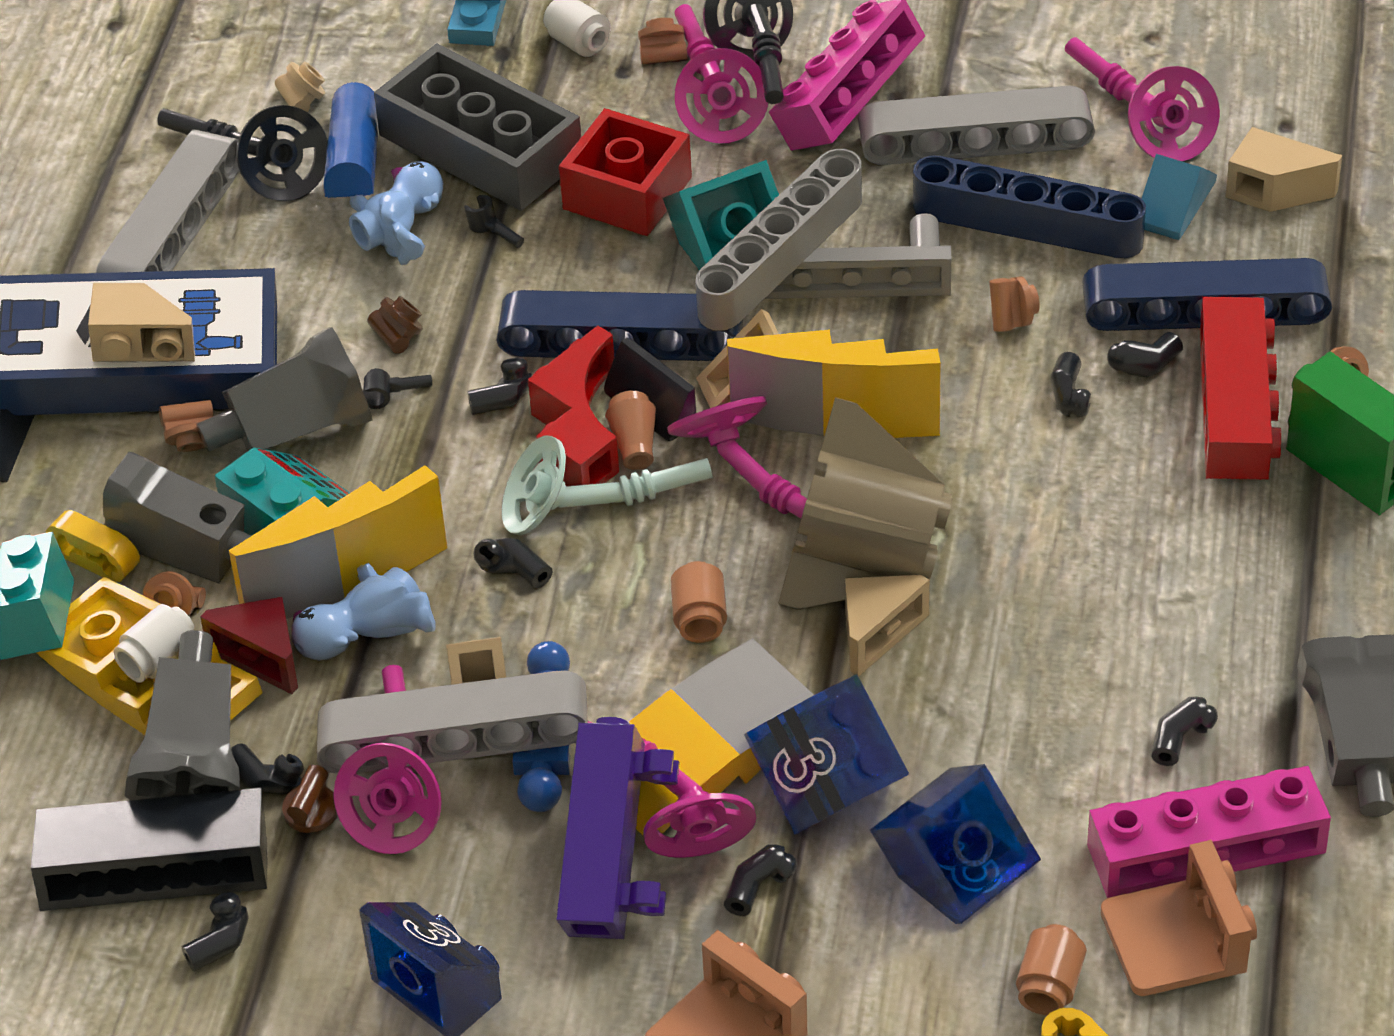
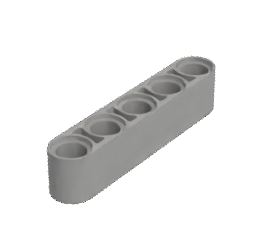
(976, 125)
(174, 206)
(778, 239)
(456, 719)

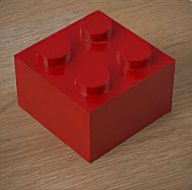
(625, 171)

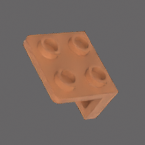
(1182, 929)
(737, 997)

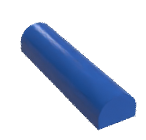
(351, 142)

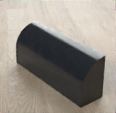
(149, 849)

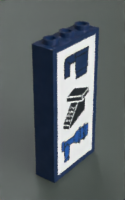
(49, 353)

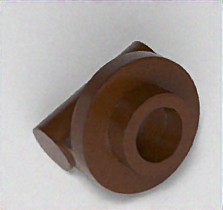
(396, 323)
(311, 804)

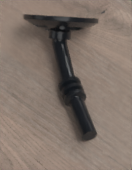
(753, 21)
(267, 149)

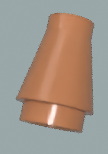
(633, 422)

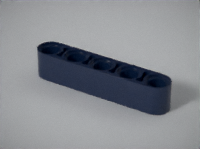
(1029, 206)
(1172, 292)
(661, 323)

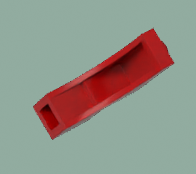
(562, 401)

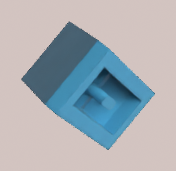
(1174, 195)

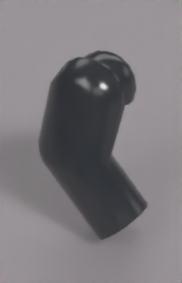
(1143, 358)
(1063, 382)
(505, 392)
(512, 557)
(1172, 727)
(275, 778)
(752, 872)
(224, 934)

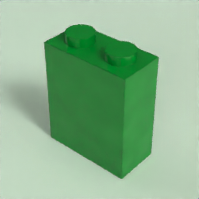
(1344, 429)

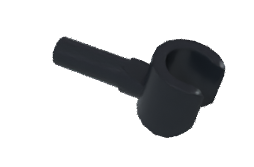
(485, 220)
(379, 386)

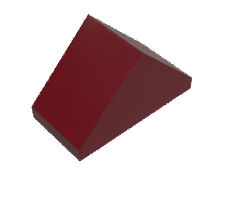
(255, 640)

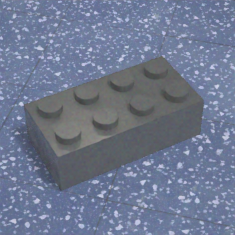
(477, 125)

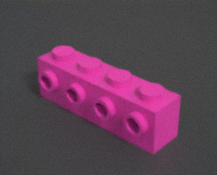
(846, 73)
(1247, 819)

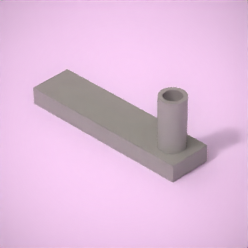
(875, 271)

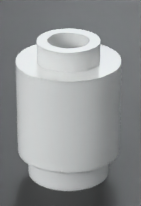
(577, 26)
(149, 639)

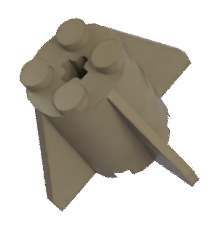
(863, 513)

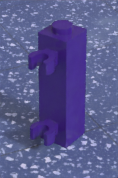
(603, 830)

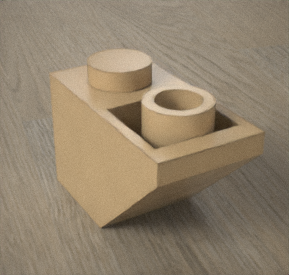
(1281, 172)
(137, 325)

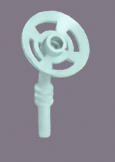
(546, 490)

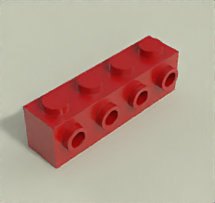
(1237, 390)

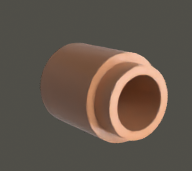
(698, 601)
(1050, 969)

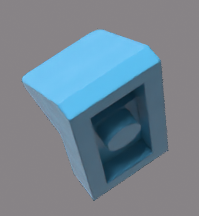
(475, 22)

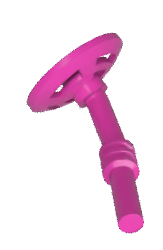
(716, 84)
(1162, 108)
(721, 427)
(389, 793)
(695, 819)

